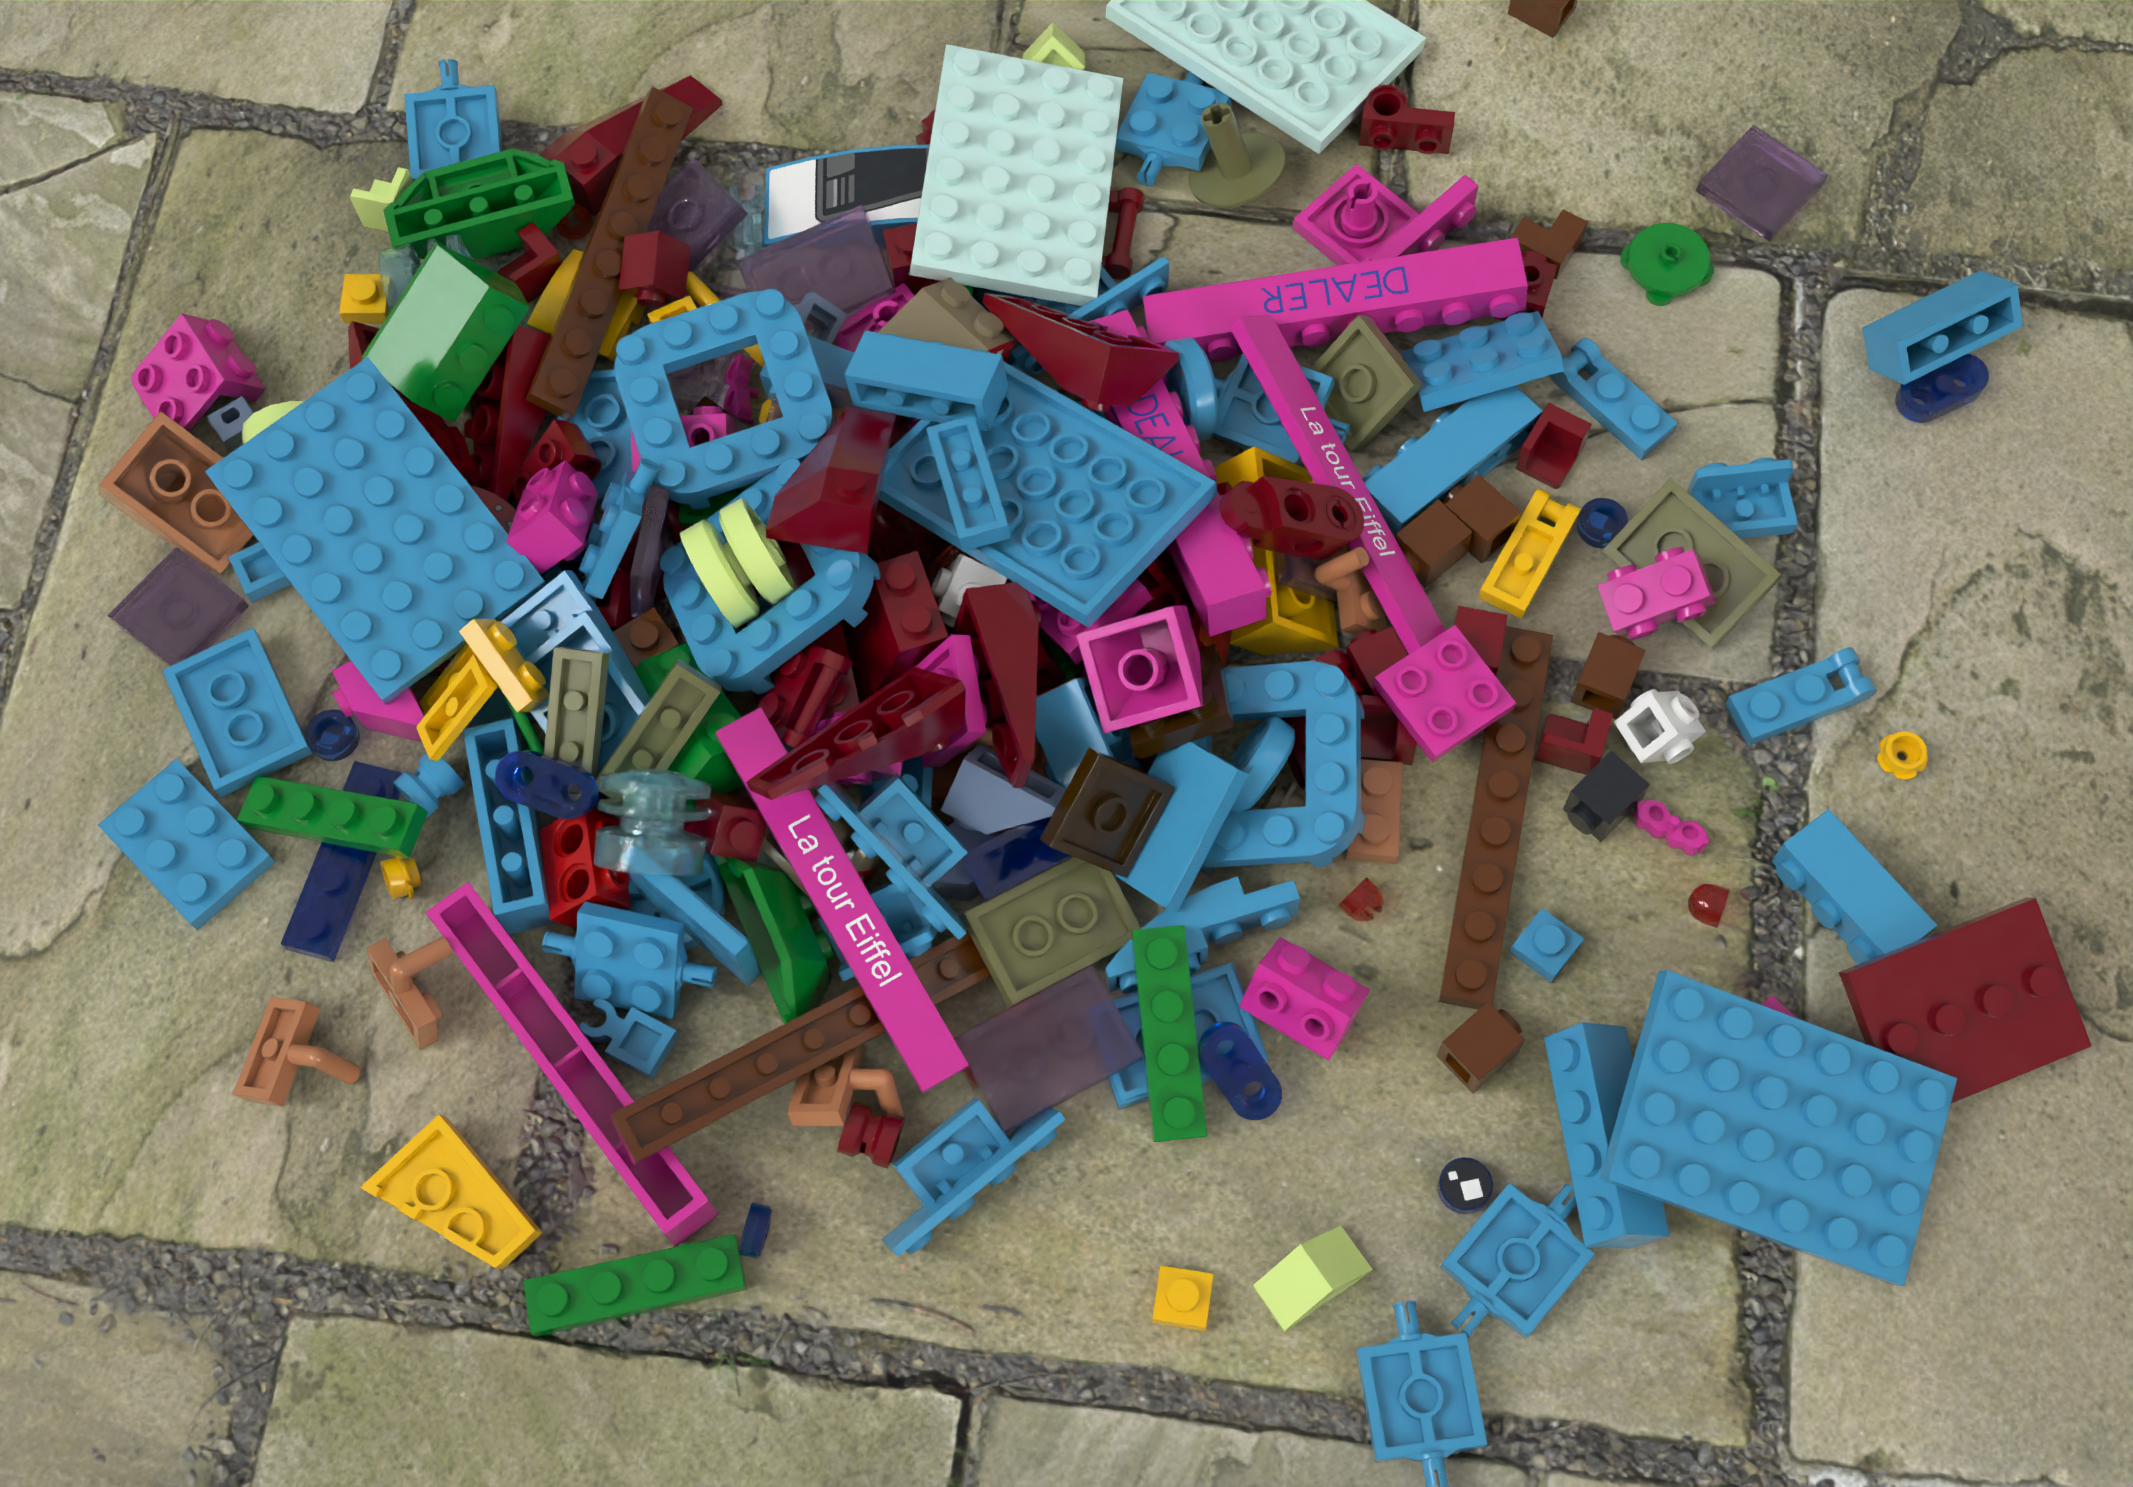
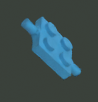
(451, 122)
(1167, 124)
(1250, 419)
(620, 519)
(629, 959)
(1517, 1260)
(1420, 1397)

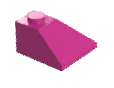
(1143, 668)

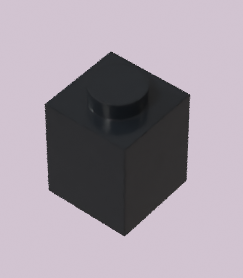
(1605, 797)

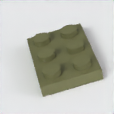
(1732, 567)
(1050, 927)

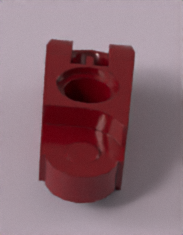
(1293, 516)

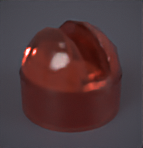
(580, 229)
(1362, 896)
(1708, 903)

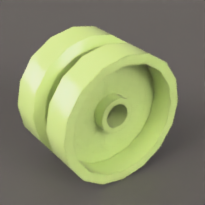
(733, 565)

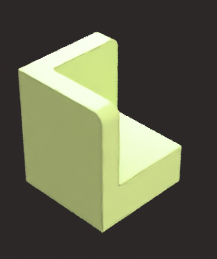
(1056, 49)
(371, 203)

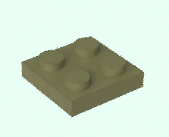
(1368, 380)

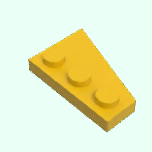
(455, 1194)

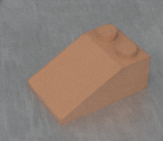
(168, 493)

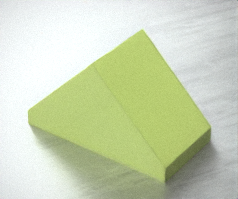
(1311, 1276)

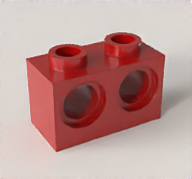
(570, 870)

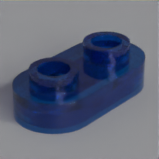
(1940, 391)
(549, 785)
(1238, 1068)

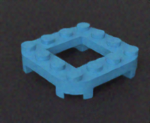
(701, 335)
(746, 657)
(1332, 767)

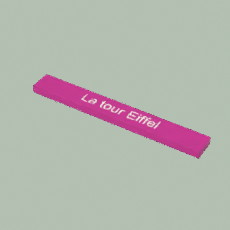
(1332, 466)
(847, 910)

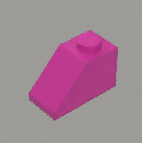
(358, 698)

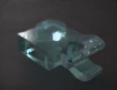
(749, 233)

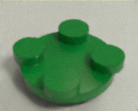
(1667, 261)

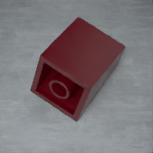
(899, 626)

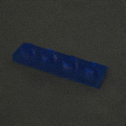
(336, 878)

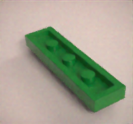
(333, 816)
(1168, 1033)
(634, 1285)

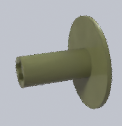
(1238, 164)

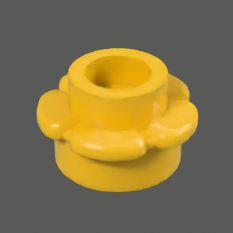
(1911, 746)
(400, 876)

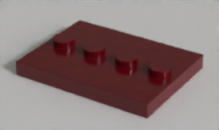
(1971, 1000)

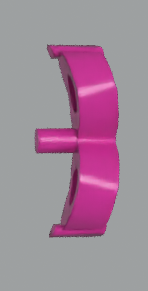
(738, 394)
(1679, 834)

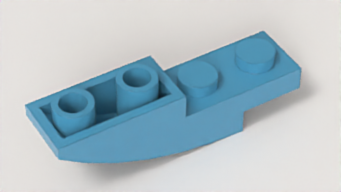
(1214, 915)

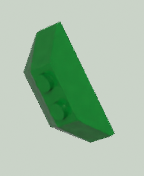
(481, 201)
(780, 934)

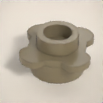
(1283, 797)

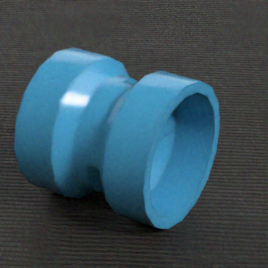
(429, 783)

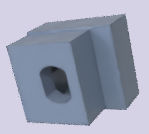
(824, 315)
(229, 422)

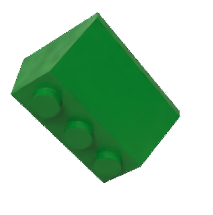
(446, 331)
(702, 753)

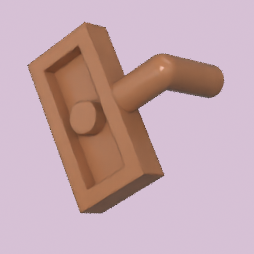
(1356, 599)
(1382, 809)
(395, 977)
(281, 1048)
(826, 1092)

